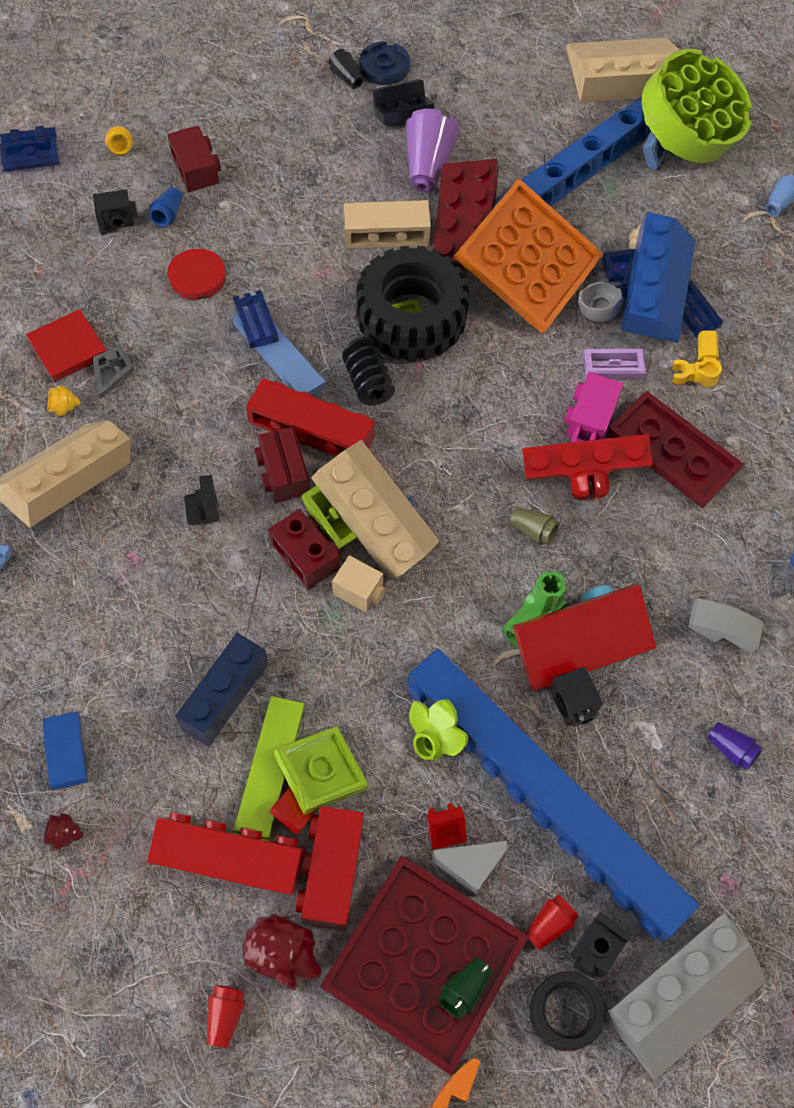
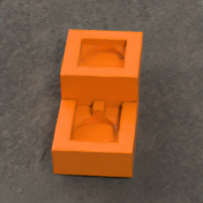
(458, 1085)

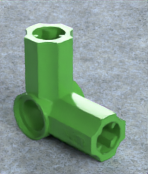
(543, 599)

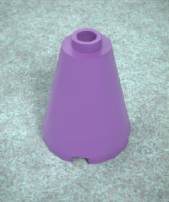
(429, 146)

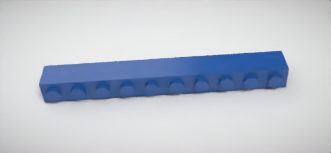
(556, 800)

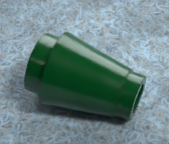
(464, 989)

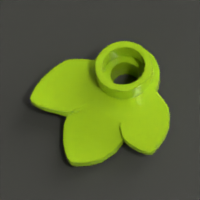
(436, 730)

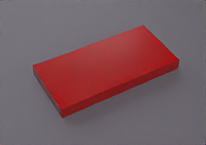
(585, 636)

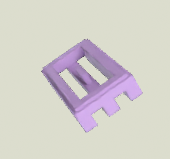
(615, 367)

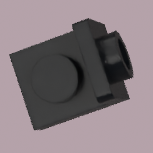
(202, 505)

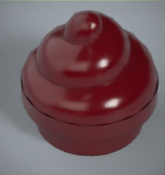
(61, 831)

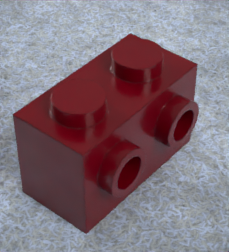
(304, 548)

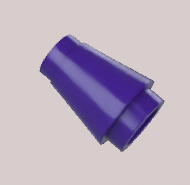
(736, 746)

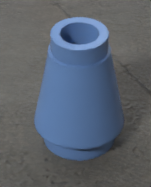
(781, 196)

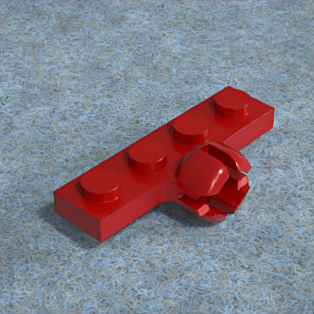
(587, 462)

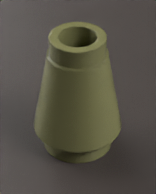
(536, 525)

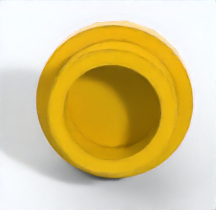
(119, 140)
(61, 400)

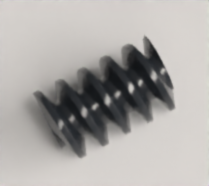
(368, 371)

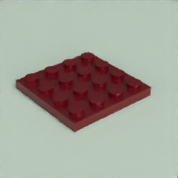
(408, 949)

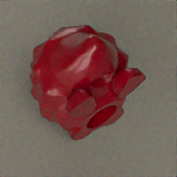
(281, 950)

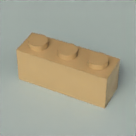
(386, 224)

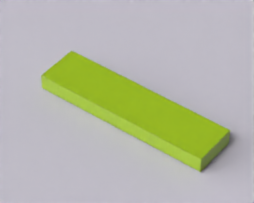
(265, 776)

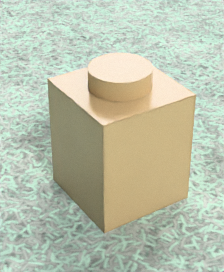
(358, 584)

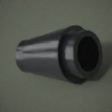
(345, 68)

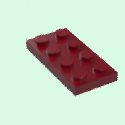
(464, 202)
(678, 449)

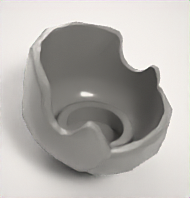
(600, 302)

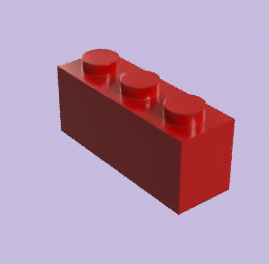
(330, 868)

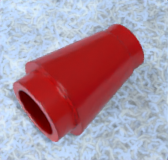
(551, 922)
(223, 1014)

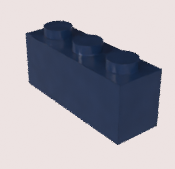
(222, 689)

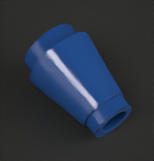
(165, 207)

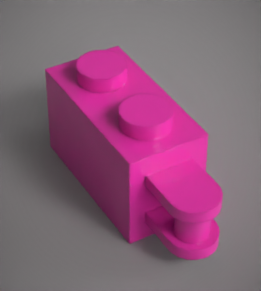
(593, 409)

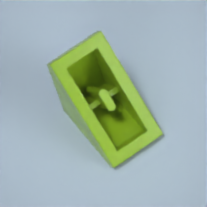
(329, 520)

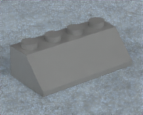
(687, 995)

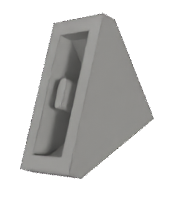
(470, 864)

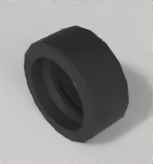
(596, 1011)

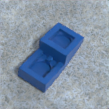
(65, 750)

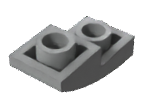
(723, 621)

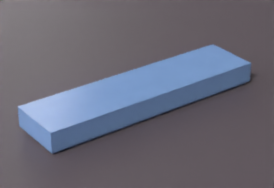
(285, 358)

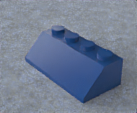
(659, 279)

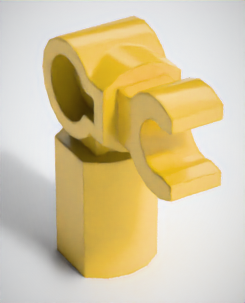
(708, 367)

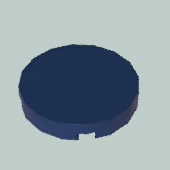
(384, 63)

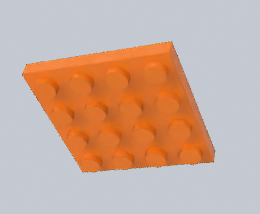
(529, 256)

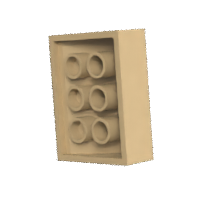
(616, 67)

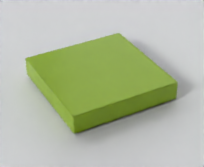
(320, 770)

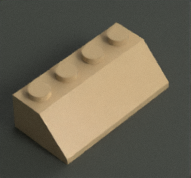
(64, 471)
(375, 510)

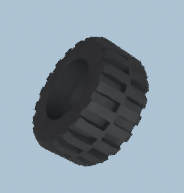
(415, 273)

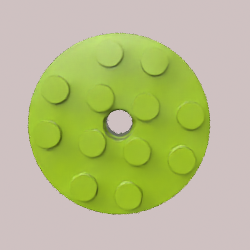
(696, 106)

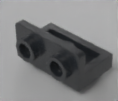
(399, 101)

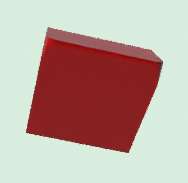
(289, 812)

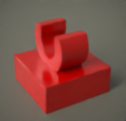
(446, 827)

